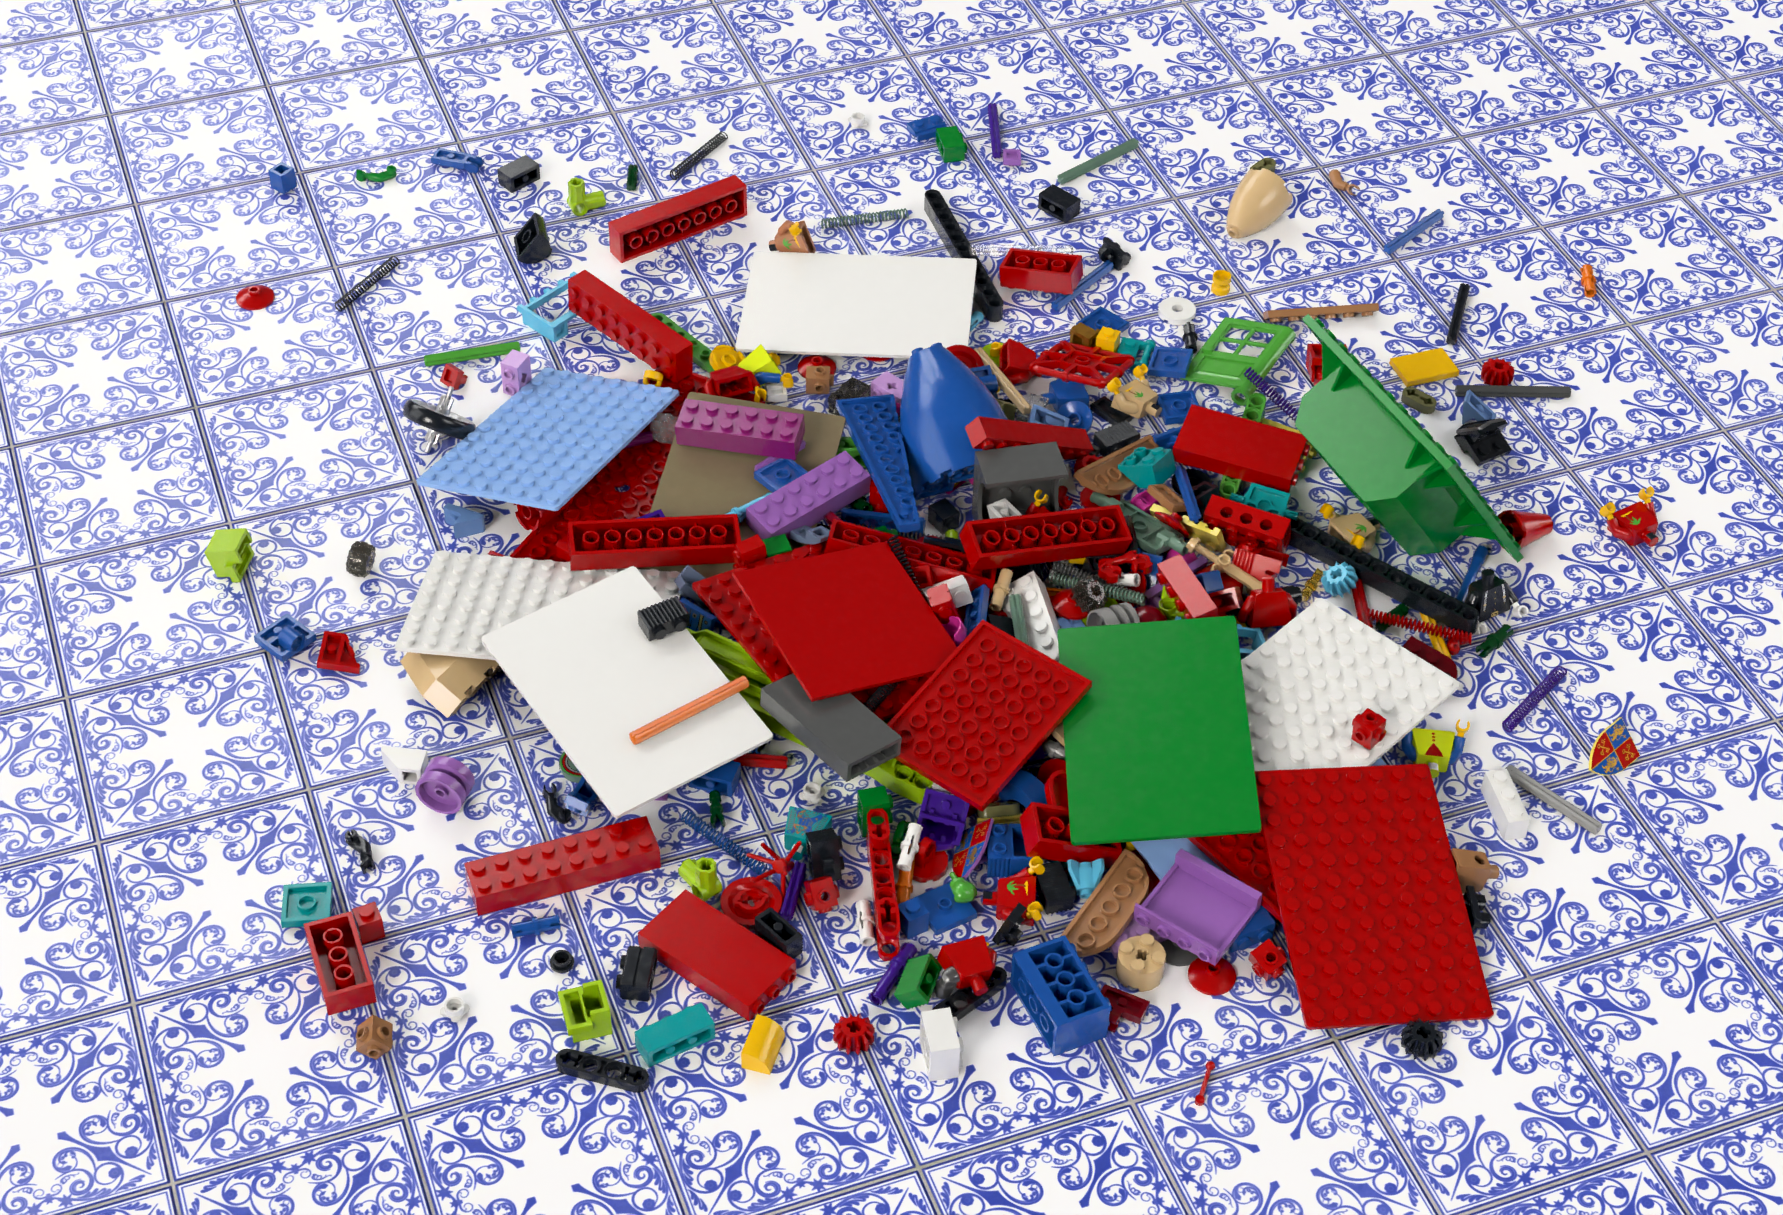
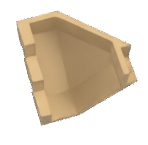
(448, 679)

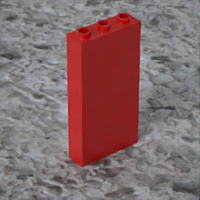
(1241, 448)
(718, 955)

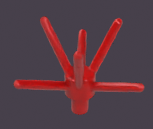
(779, 865)

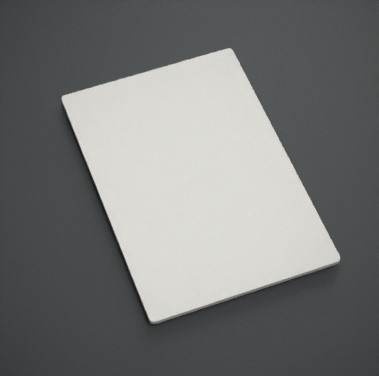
(855, 304)
(478, 593)
(1319, 676)
(600, 678)

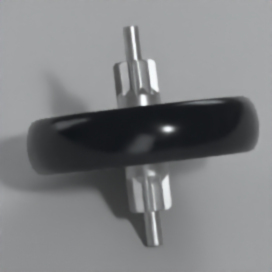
(438, 419)

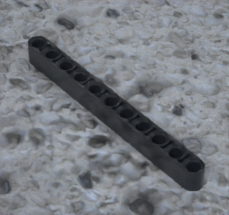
(958, 247)
(1385, 577)

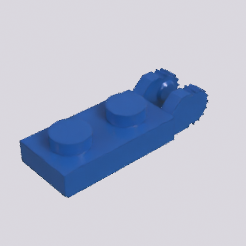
(457, 160)

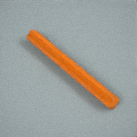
(688, 710)

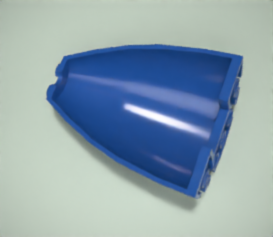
(935, 407)

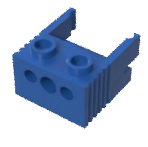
(1006, 851)

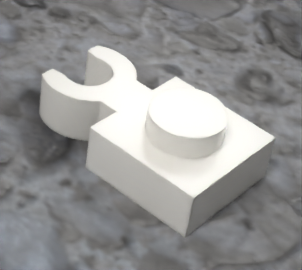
(776, 392)

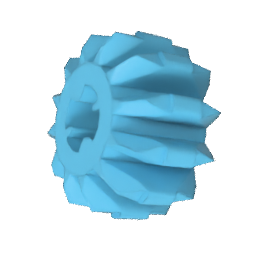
(1339, 579)

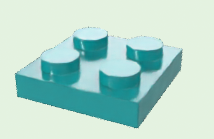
(306, 903)

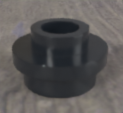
(562, 961)

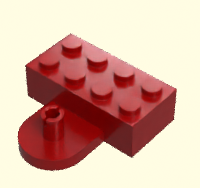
(1048, 829)

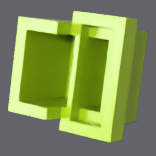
(230, 553)
(586, 1011)

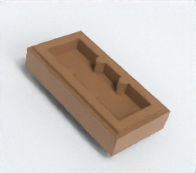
(1166, 498)

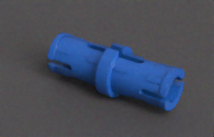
(535, 926)

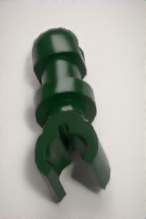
(716, 808)

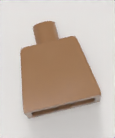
(1473, 868)

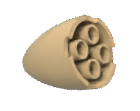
(1256, 203)

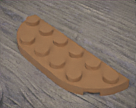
(1104, 475)
(1109, 906)

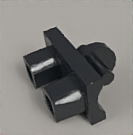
(1112, 252)
(1475, 904)

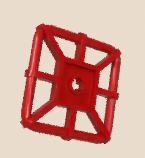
(1081, 360)

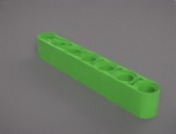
(1253, 411)

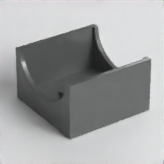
(1017, 475)

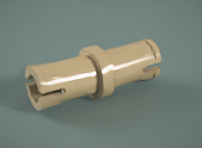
(1001, 590)

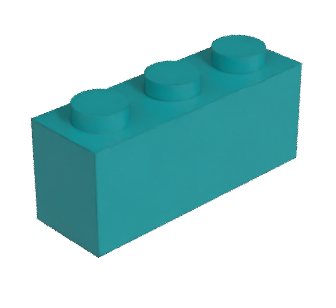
(674, 1034)

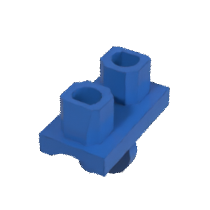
(1167, 438)

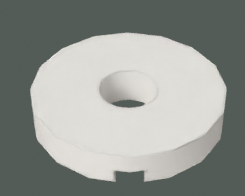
(1170, 305)

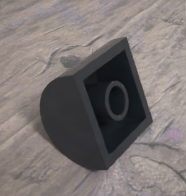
(533, 241)

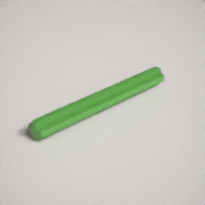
(470, 354)

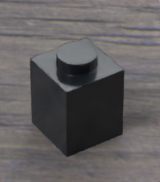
(943, 516)

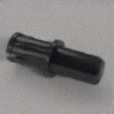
(1190, 337)

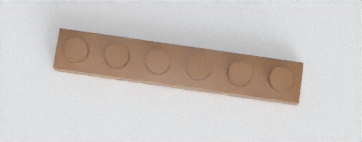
(1329, 312)

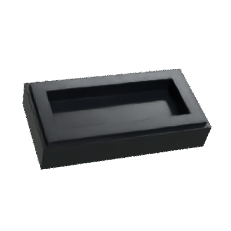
(1103, 408)

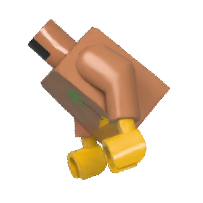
(792, 238)

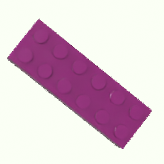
(740, 429)

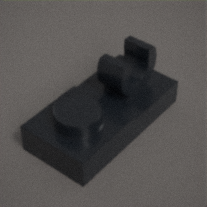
(1009, 929)

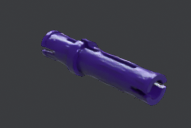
(892, 974)

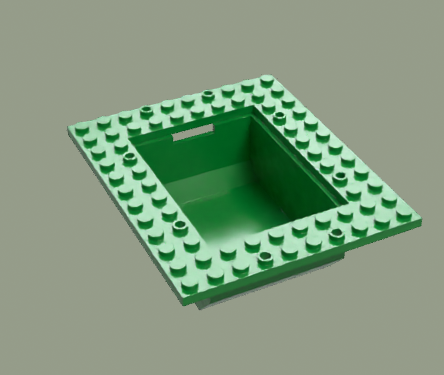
(1390, 458)

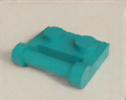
(1132, 347)

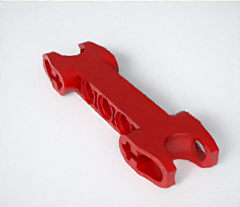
(883, 884)

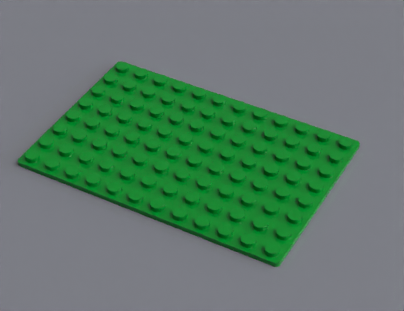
(1159, 733)

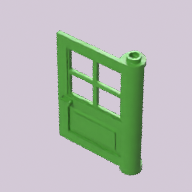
(1229, 368)

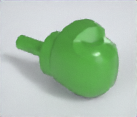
(962, 889)

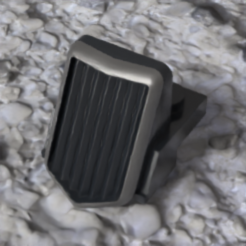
(1483, 440)

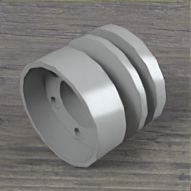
(1115, 614)

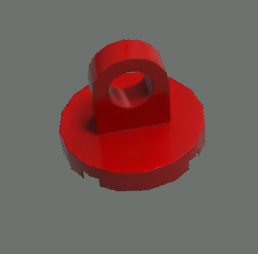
(929, 863)

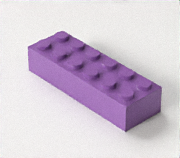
(809, 497)

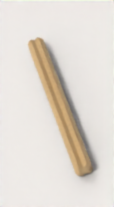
(1004, 383)

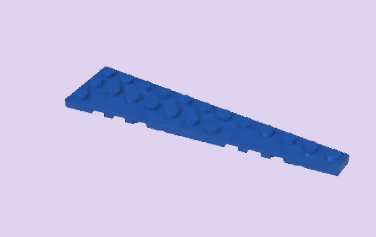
(880, 443)

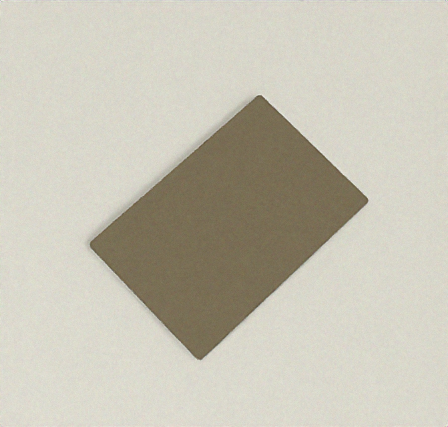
(715, 481)

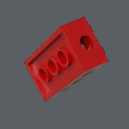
(1248, 521)

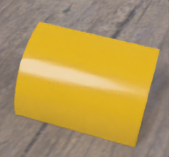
(762, 1045)

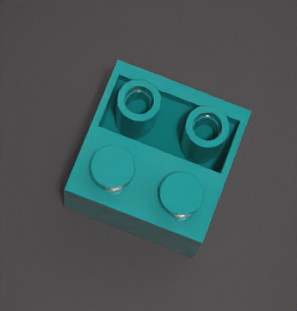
(1148, 466)

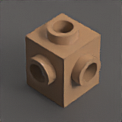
(818, 380)
(374, 1037)

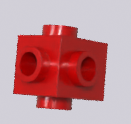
(1368, 728)
(821, 886)
(1268, 960)

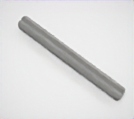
(1554, 800)

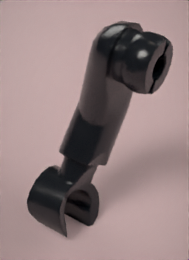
(558, 813)
(363, 847)

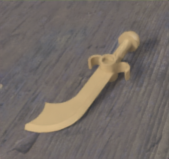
(1223, 564)

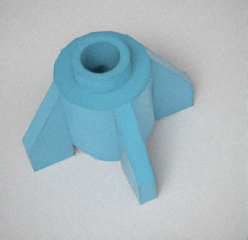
(1085, 876)

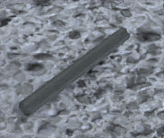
(1514, 391)

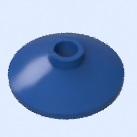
(1077, 411)

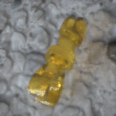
(1311, 584)

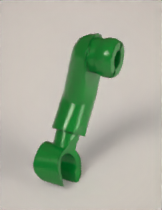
(377, 177)
(901, 828)

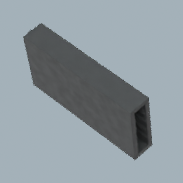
(833, 728)

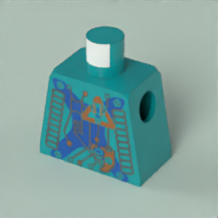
(800, 822)

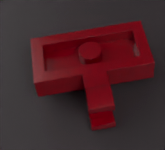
(1124, 1006)

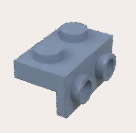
(684, 583)

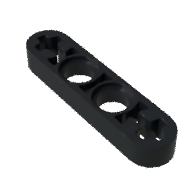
(970, 998)
(600, 1075)

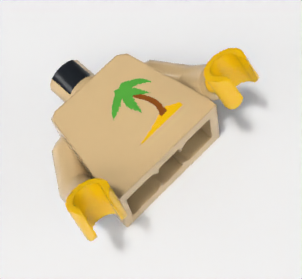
(1136, 396)
(1351, 528)

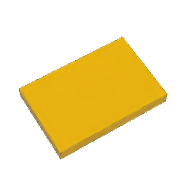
(1424, 367)

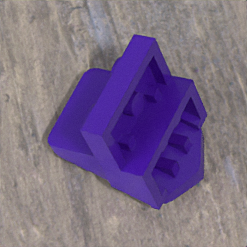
(942, 818)

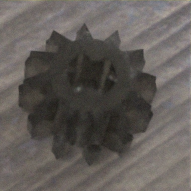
(360, 559)
(1089, 594)

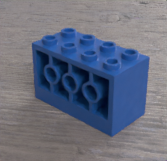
(1060, 995)

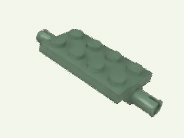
(1151, 533)

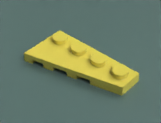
(1210, 538)

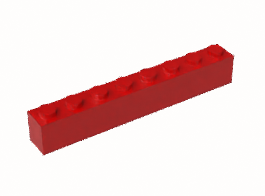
(996, 433)

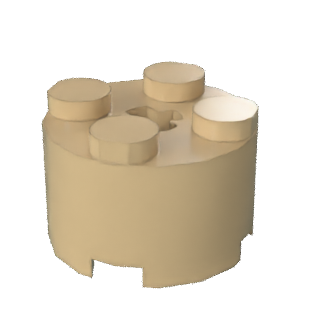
(1140, 962)

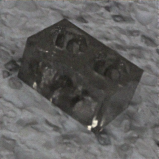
(851, 389)

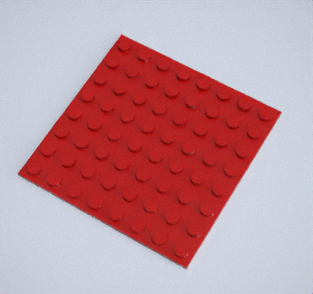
(847, 620)

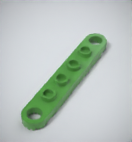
(700, 351)

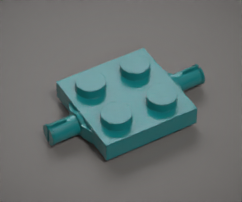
(1267, 500)

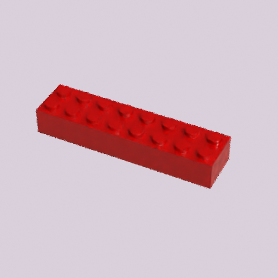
(677, 218)
(630, 326)
(1045, 537)
(652, 542)
(943, 562)
(562, 865)

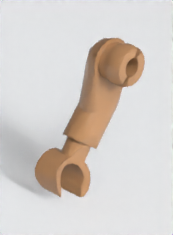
(1336, 179)

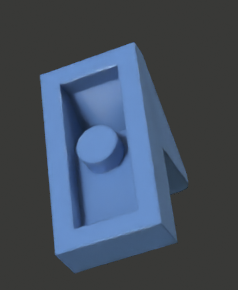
(1475, 408)
(1044, 416)
(464, 520)

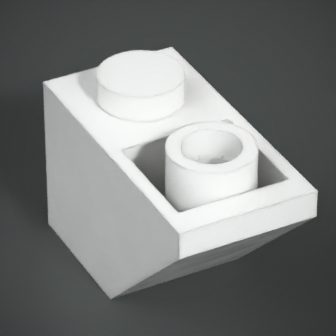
(405, 763)

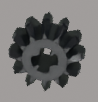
(1421, 1039)

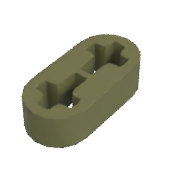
(1267, 163)
(1418, 400)
(1000, 809)

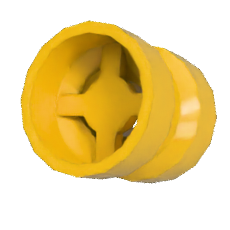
(1221, 281)

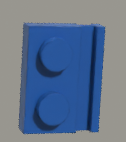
(925, 128)

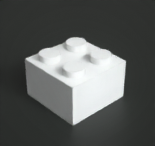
(940, 1044)

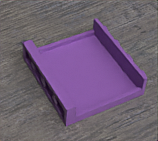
(1198, 907)

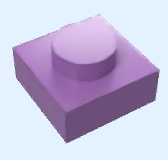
(1012, 157)

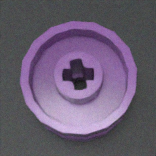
(444, 785)

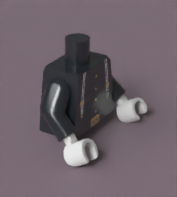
(1492, 597)

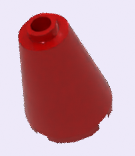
(535, 518)
(1526, 526)

